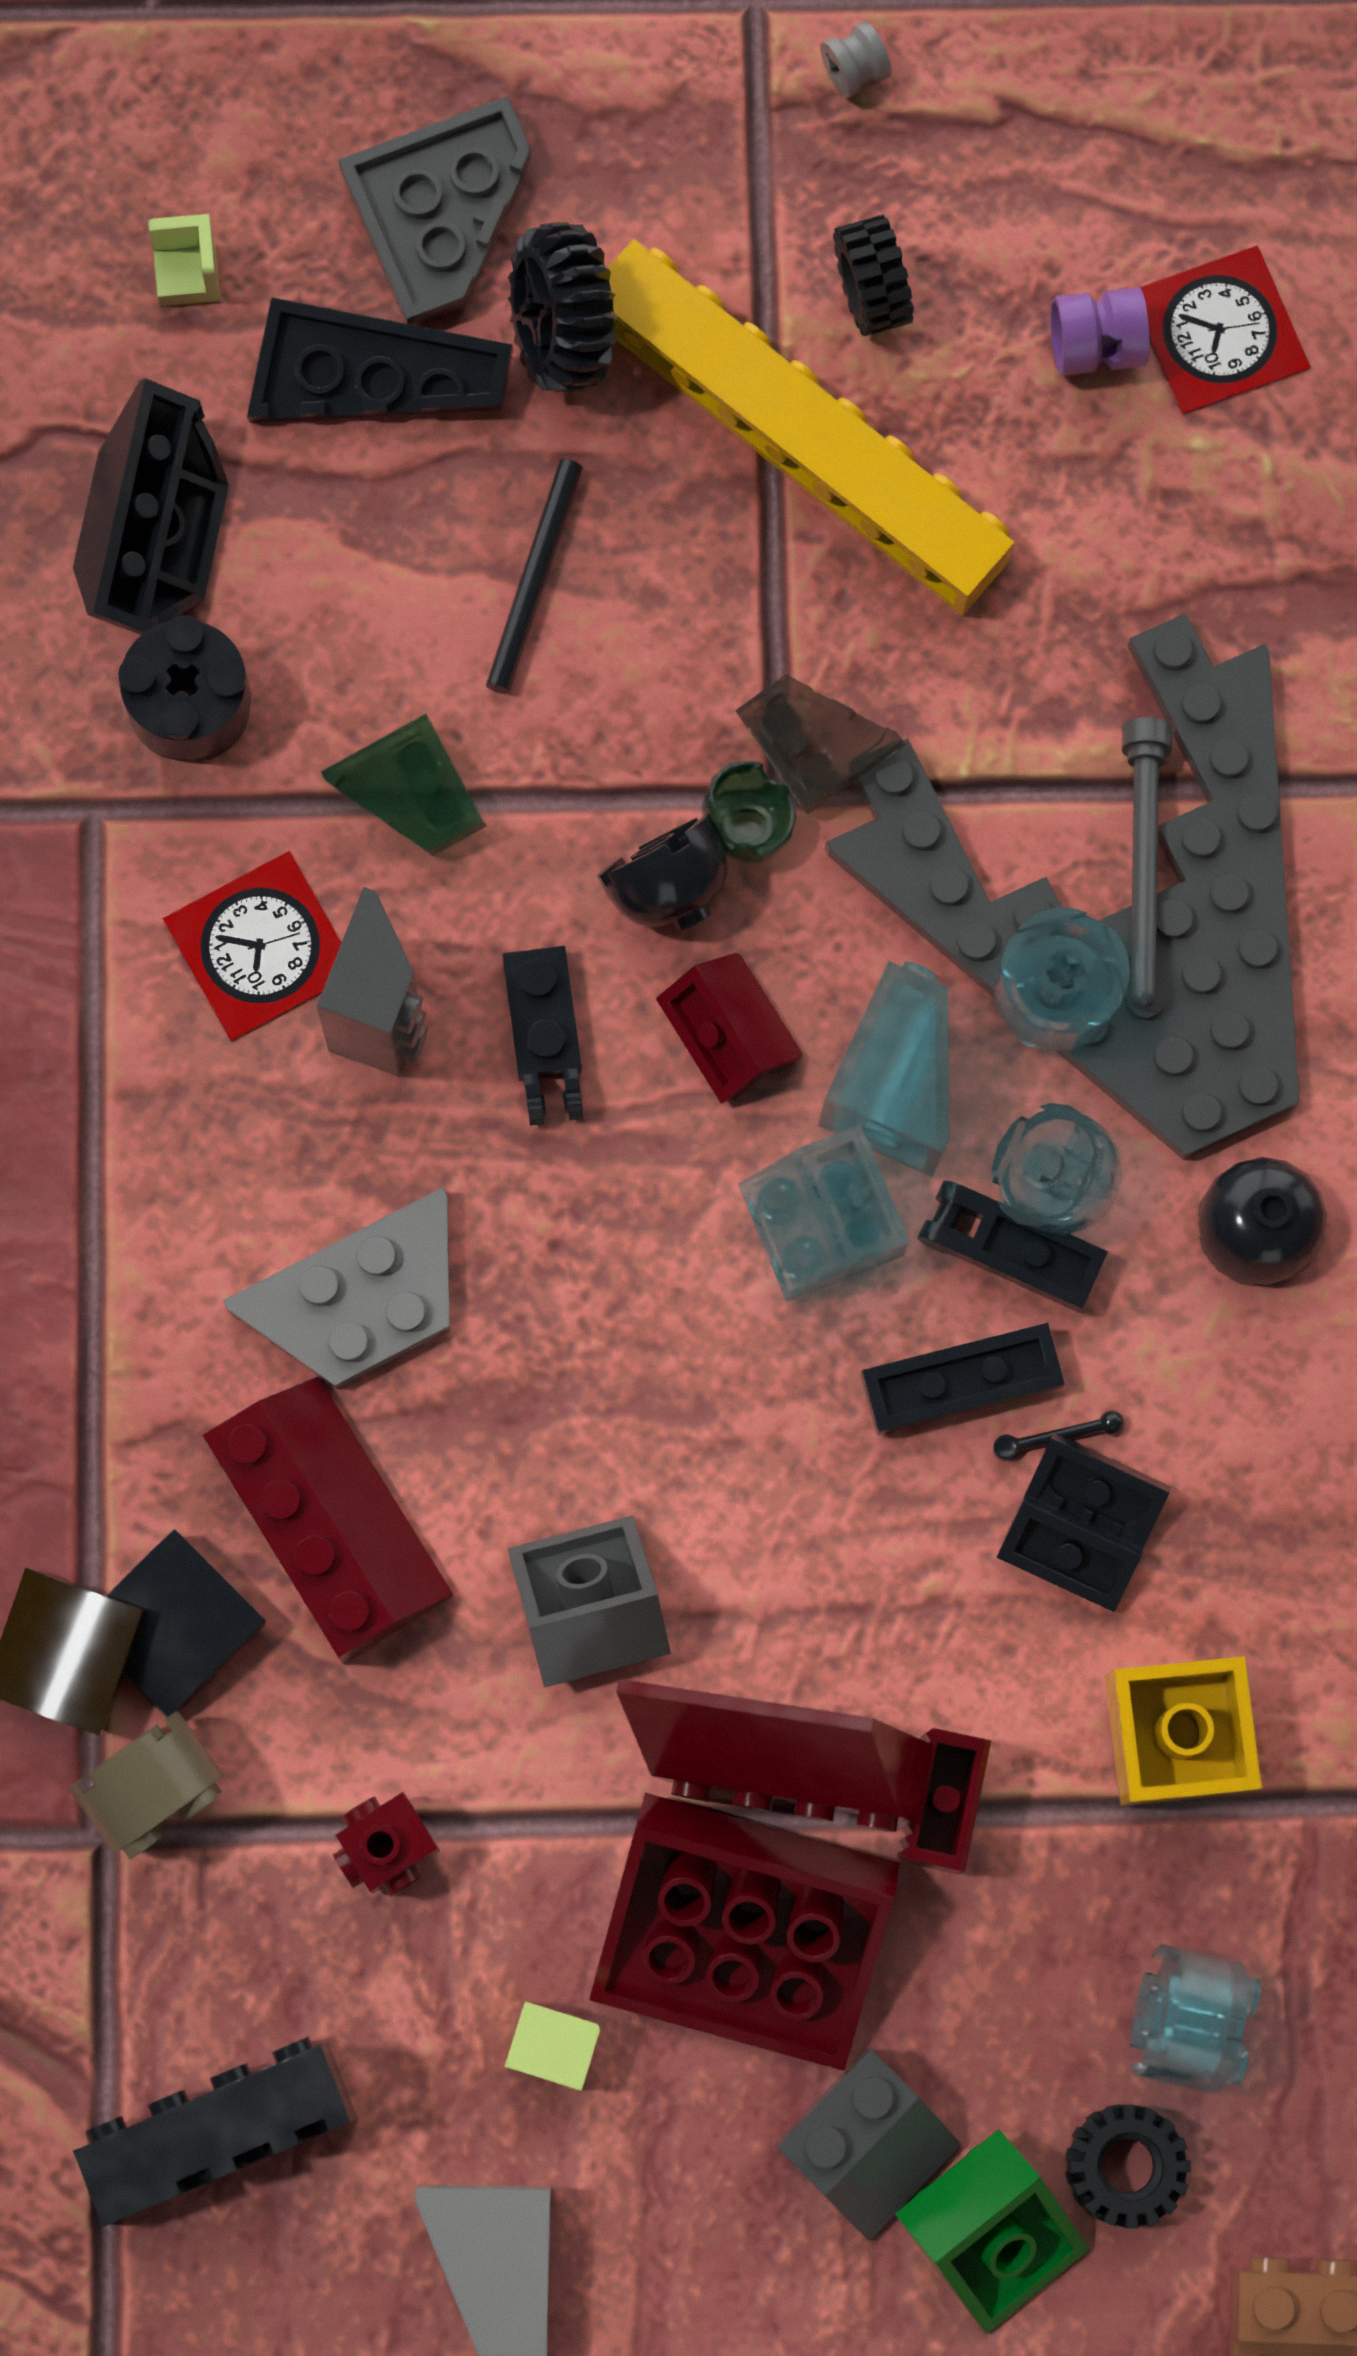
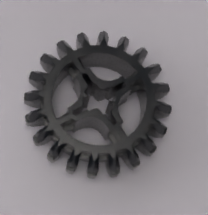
(562, 307)

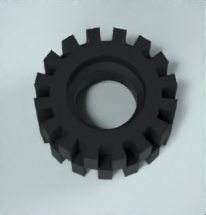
(873, 275)
(1168, 2161)

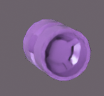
(1099, 331)

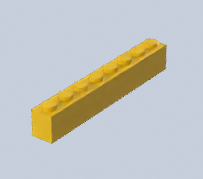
(805, 430)

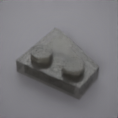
(815, 740)

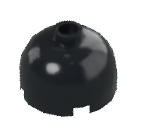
(669, 877)
(1262, 1221)

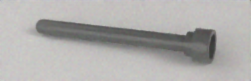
(1146, 745)

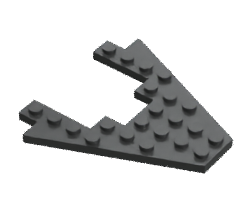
(1221, 1031)

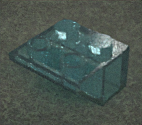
(824, 1213)

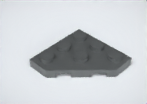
(438, 203)

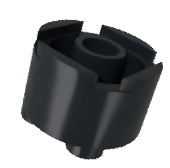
(188, 656)

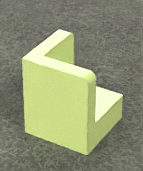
(185, 260)
(553, 2046)

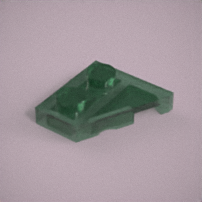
(410, 787)

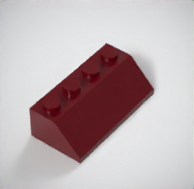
(328, 1517)

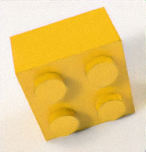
(1182, 1731)

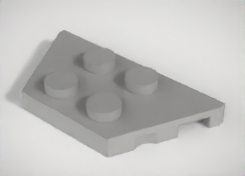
(359, 1296)

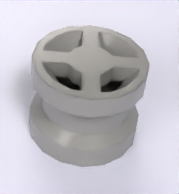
(855, 59)

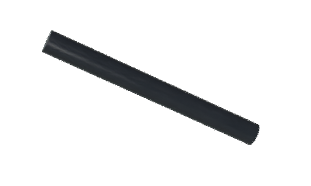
(534, 576)

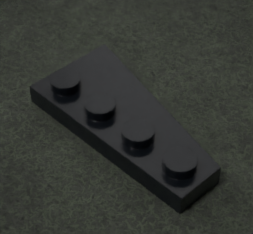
(359, 365)

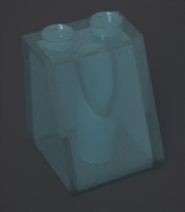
(897, 1071)

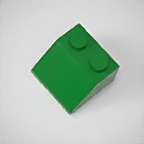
(992, 2230)

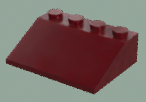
(778, 1754)
(745, 1931)

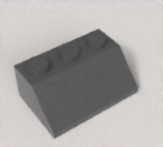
(371, 994)

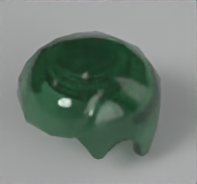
(749, 811)

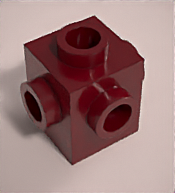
(410, 1839)

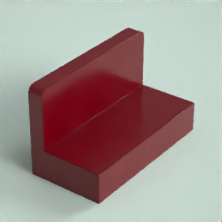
(728, 1025)

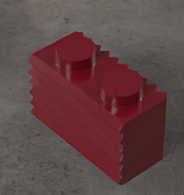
(949, 1803)

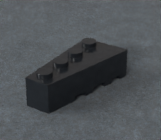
(214, 2133)

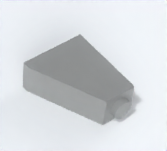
(495, 2261)

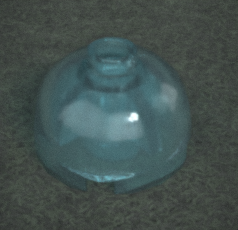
(1057, 1170)

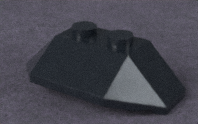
(151, 512)

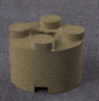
(147, 1785)

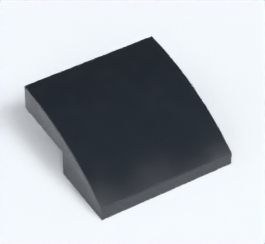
(1083, 1522)
(188, 1626)

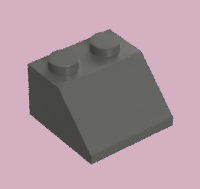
(589, 1601)
(868, 2143)

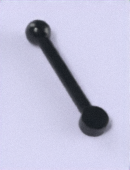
(1007, 1446)

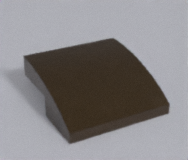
(66, 1650)

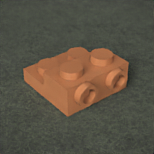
(1294, 2310)

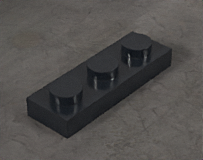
(962, 1378)

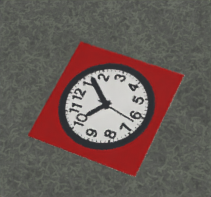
(1221, 330)
(257, 944)

